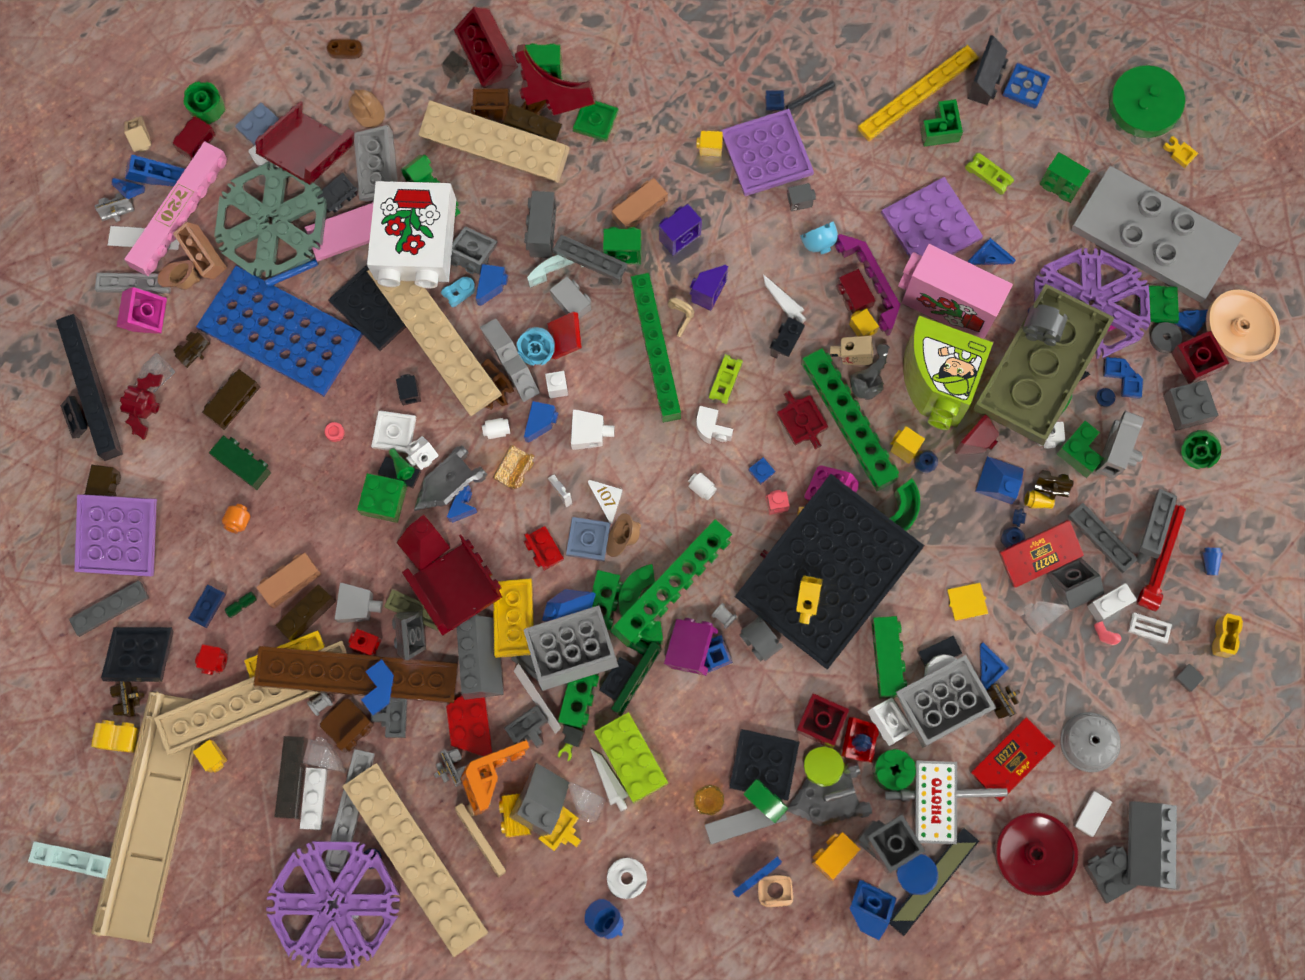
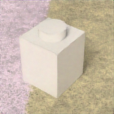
(556, 384)

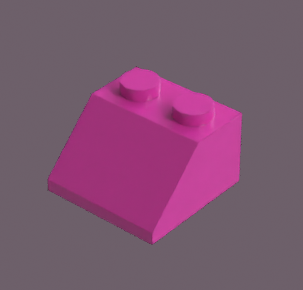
(141, 311)

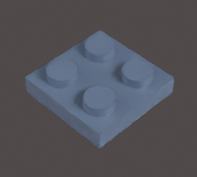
(256, 123)
(588, 539)

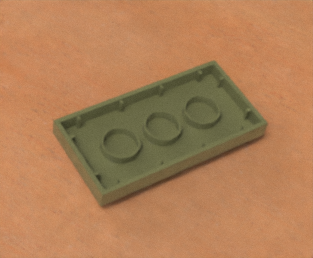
(1037, 378)

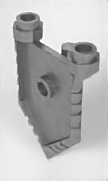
(448, 480)
(830, 802)

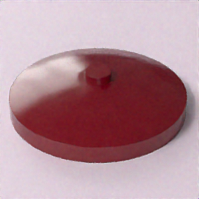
(1036, 854)

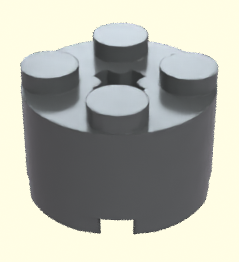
(1044, 324)
(761, 639)

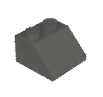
(1076, 583)

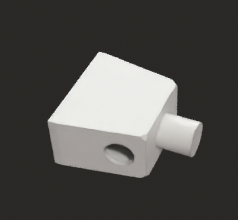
(589, 430)

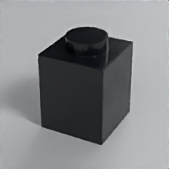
(408, 389)

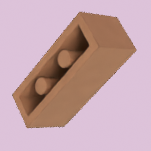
(639, 204)
(199, 250)
(288, 580)

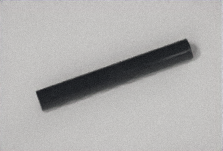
(813, 94)

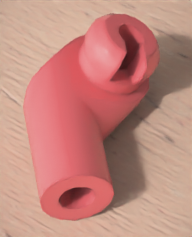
(1106, 636)

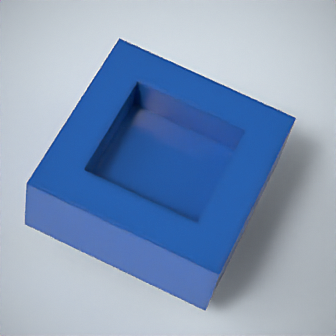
(761, 471)

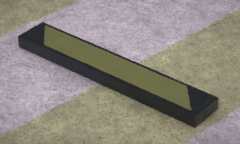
(947, 865)

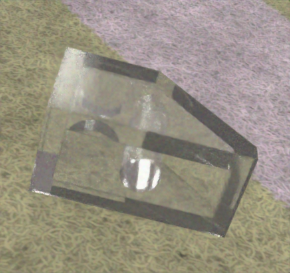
(156, 366)
(1042, 614)
(323, 755)
(586, 803)

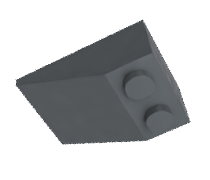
(409, 634)
(540, 801)

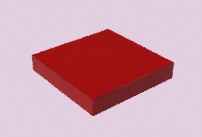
(565, 334)

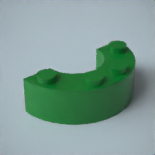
(420, 171)
(908, 505)
(631, 592)

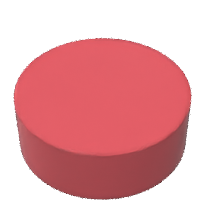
(334, 432)

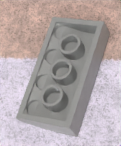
(374, 159)

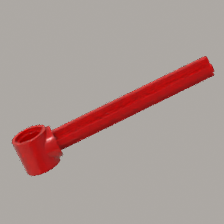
(1151, 595)

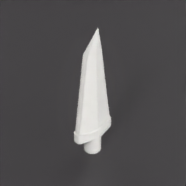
(789, 306)
(612, 786)

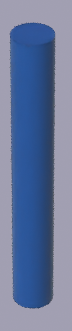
(290, 273)

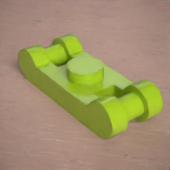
(989, 173)
(725, 379)

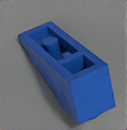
(152, 172)

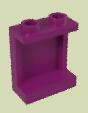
(689, 646)

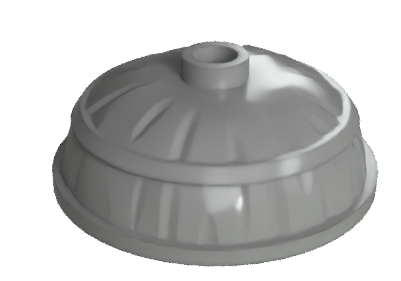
(1078, 745)

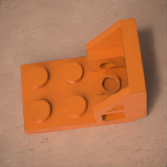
(480, 788)

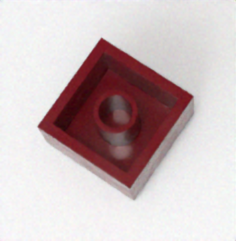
(1200, 357)
(822, 720)

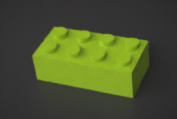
(631, 758)

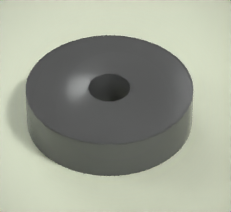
(1169, 330)

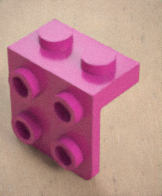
(822, 474)

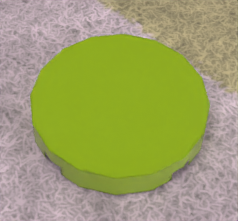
(823, 766)

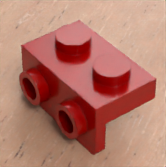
(854, 727)

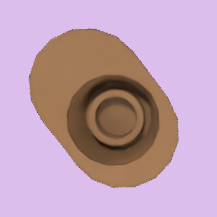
(366, 108)
(178, 274)
(623, 534)

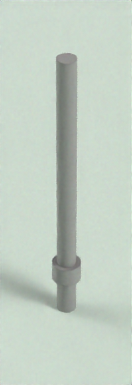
(906, 794)

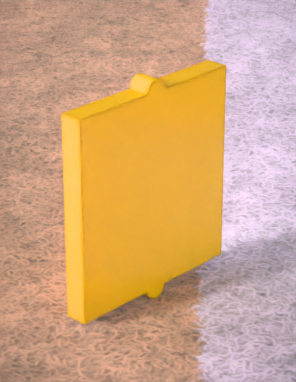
(967, 601)

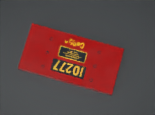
(1041, 553)
(1013, 758)

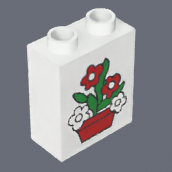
(411, 233)

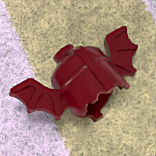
(140, 403)

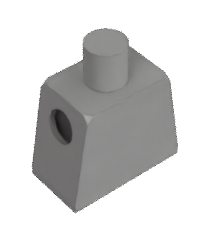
(355, 604)

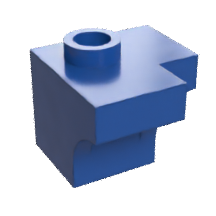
(717, 655)

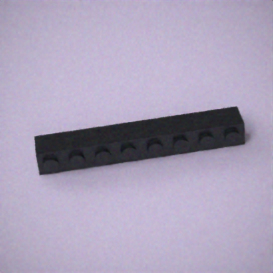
(89, 387)

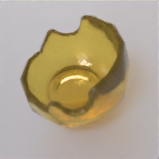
(708, 800)

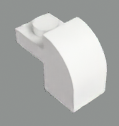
(707, 426)

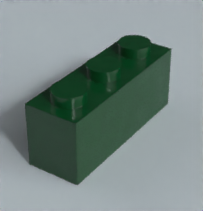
(240, 461)

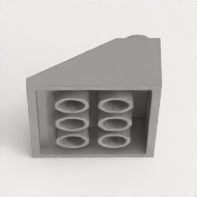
(570, 648)
(944, 701)

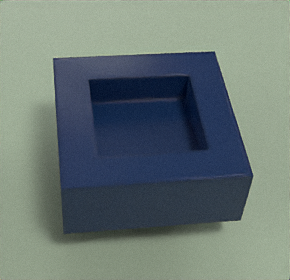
(774, 100)

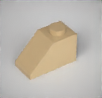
(137, 134)

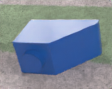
(490, 283)
(540, 420)

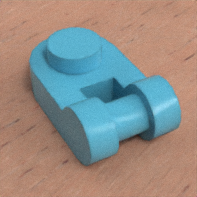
(464, 286)

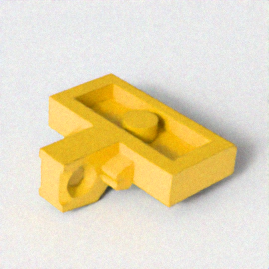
(562, 831)

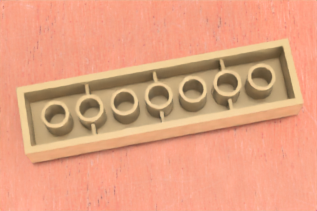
(494, 141)

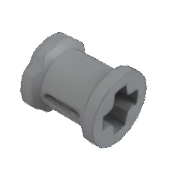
(724, 616)
(320, 703)

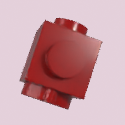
(364, 642)
(211, 659)

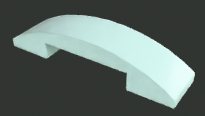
(554, 263)
(69, 859)

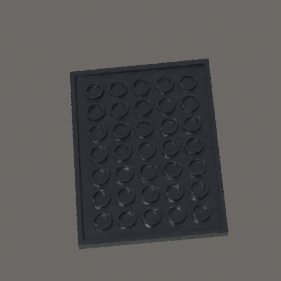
(849, 548)

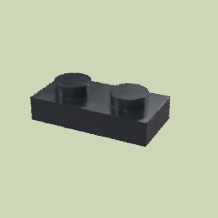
(73, 417)
(617, 679)

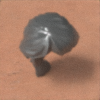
(868, 382)

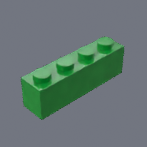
(888, 656)

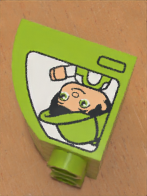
(943, 371)

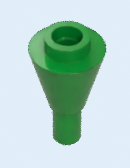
(403, 469)

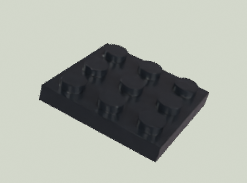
(137, 654)
(764, 759)

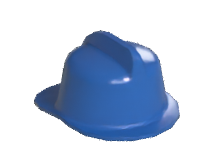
(604, 919)

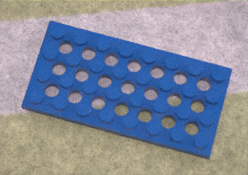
(282, 342)

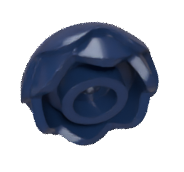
(926, 467)
(1010, 532)

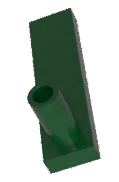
(649, 654)

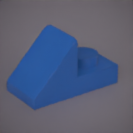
(459, 509)

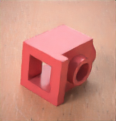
(777, 502)

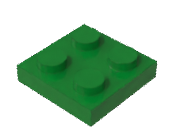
(1163, 304)

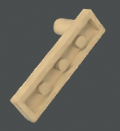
(465, 815)

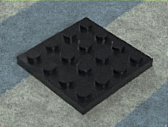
(368, 309)

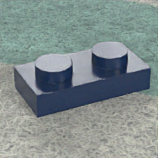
(207, 606)

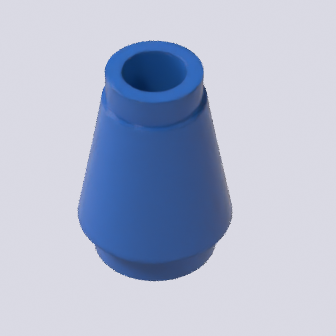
(1212, 560)

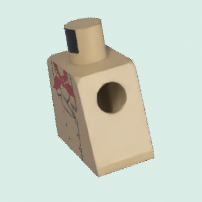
(854, 350)

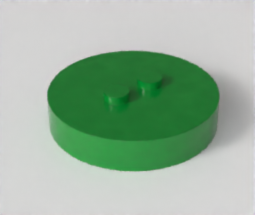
(1147, 101)

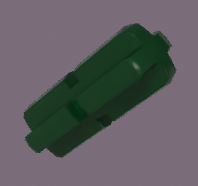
(243, 602)

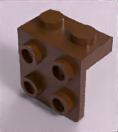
(346, 725)

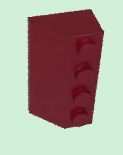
(485, 47)

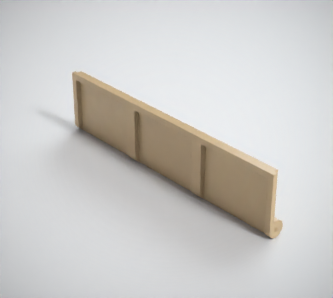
(145, 831)

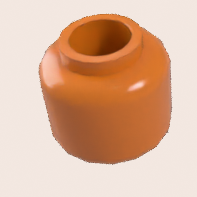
(236, 518)

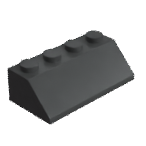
(478, 666)
(1152, 845)

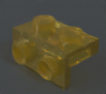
(513, 468)

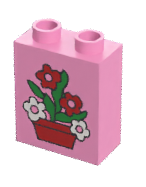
(953, 291)

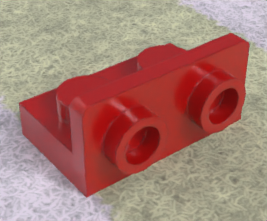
(544, 548)

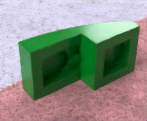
(765, 801)

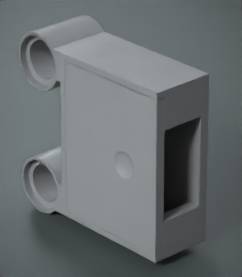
(1120, 444)

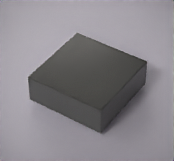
(1189, 678)

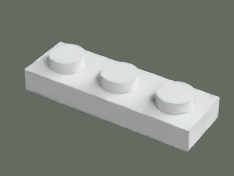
(313, 798)

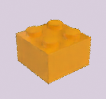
(835, 856)

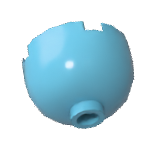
(820, 238)
(536, 346)

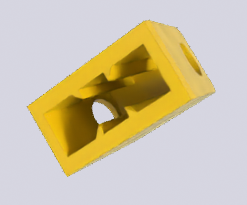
(809, 590)

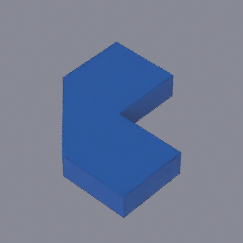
(1131, 381)
(380, 696)
(757, 877)

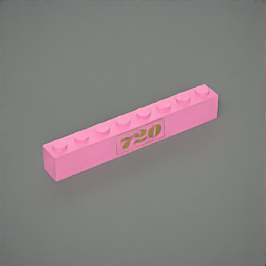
(176, 209)

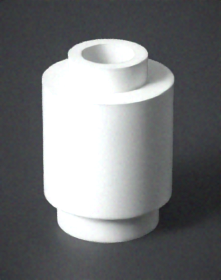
(496, 428)
(702, 486)

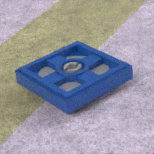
(1026, 85)

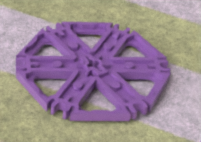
(1104, 296)
(313, 903)

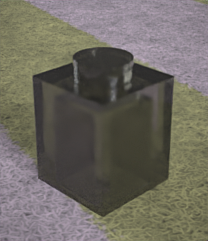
(455, 67)

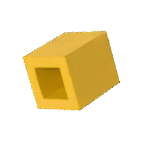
(710, 143)
(863, 323)
(210, 756)

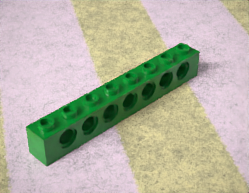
(655, 348)
(878, 478)
(715, 533)
(567, 717)

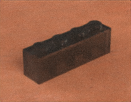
(291, 778)

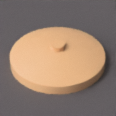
(1243, 325)

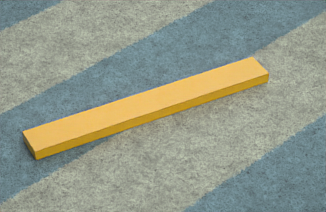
(918, 93)

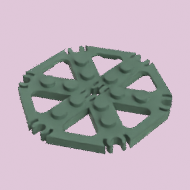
(268, 233)

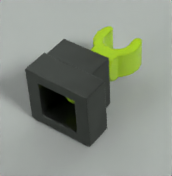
(572, 738)

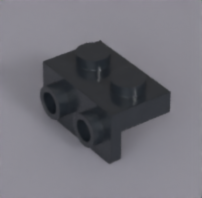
(337, 192)
(787, 338)

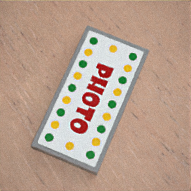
(936, 802)

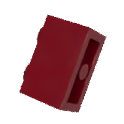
(192, 137)
(855, 291)

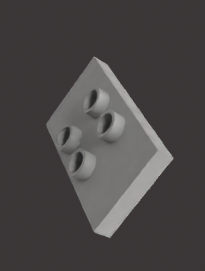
(1156, 234)

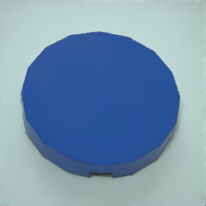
(918, 875)

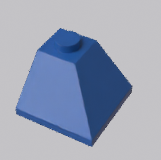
(1000, 480)
(567, 603)
(872, 909)

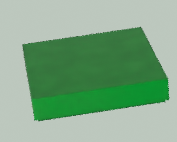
(596, 120)

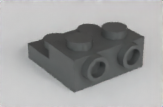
(472, 250)
(1110, 873)

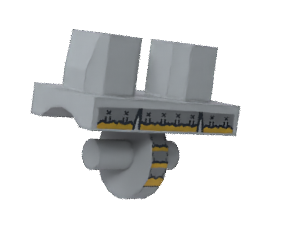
(113, 208)
(449, 758)

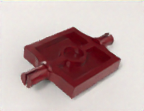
(802, 420)

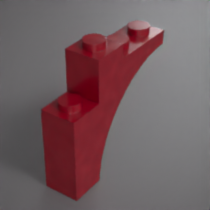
(559, 94)

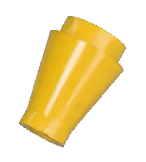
(1037, 500)

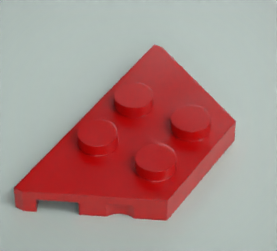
(469, 725)

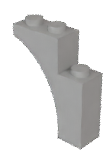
(510, 359)

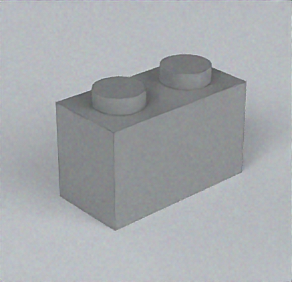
(569, 297)

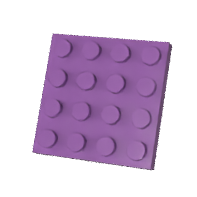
(767, 152)
(932, 218)
(115, 535)

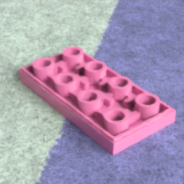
(344, 232)

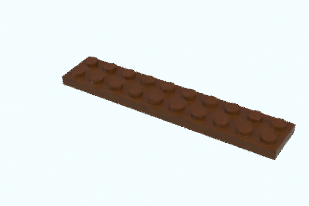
(347, 674)

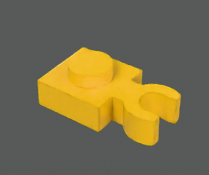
(1182, 154)

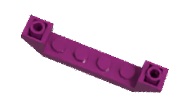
(848, 246)

